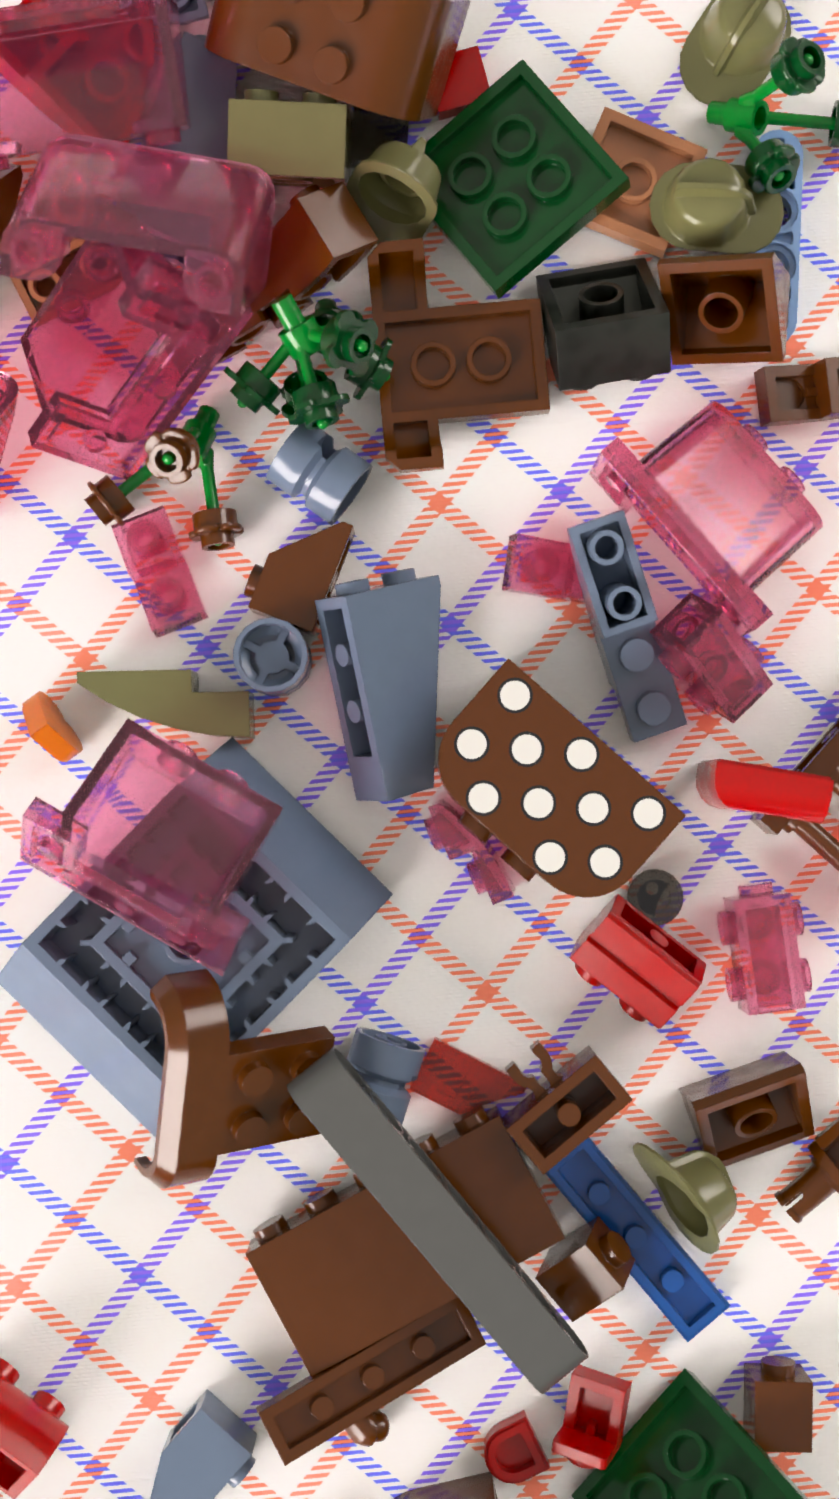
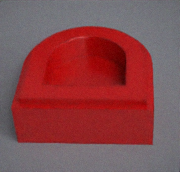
(514, 1450)

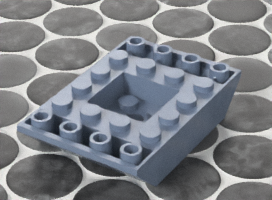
(93, 972)

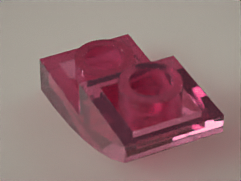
(541, 569)
(159, 571)
(486, 869)

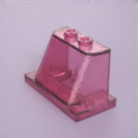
(118, 355)
(715, 505)
(157, 842)

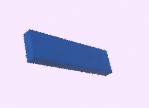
(660, 1261)

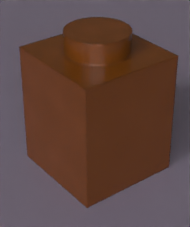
(586, 1268)
(778, 1405)

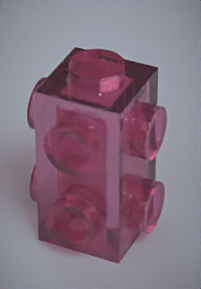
(711, 657)
(764, 949)

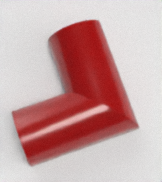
(764, 790)

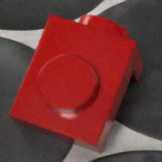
(593, 1418)

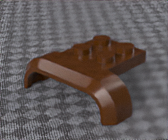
(449, 359)
(217, 1090)

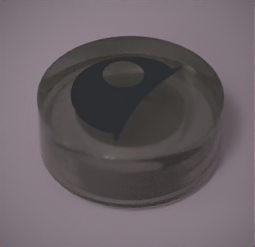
(655, 895)

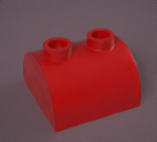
(28, 1432)

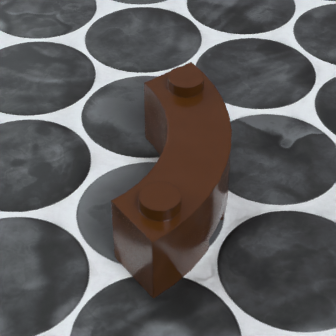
(310, 245)

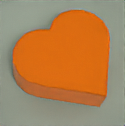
(49, 727)

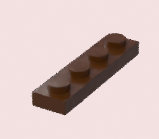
(368, 1380)

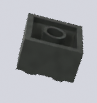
(604, 324)

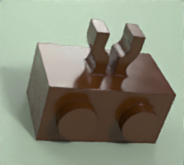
(564, 1107)

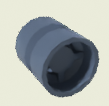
(323, 475)
(272, 657)
(386, 1066)

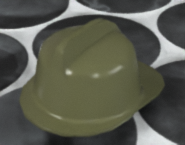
(732, 47)
(397, 190)
(713, 209)
(693, 1192)

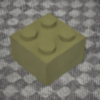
(291, 140)

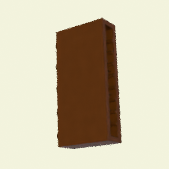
(353, 1276)

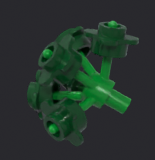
(309, 394)

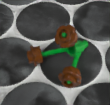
(173, 457)

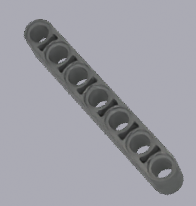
(437, 1220)

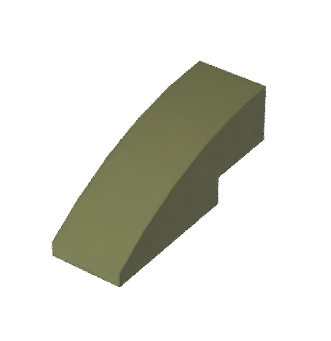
(175, 701)

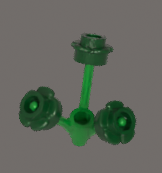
(794, 70)

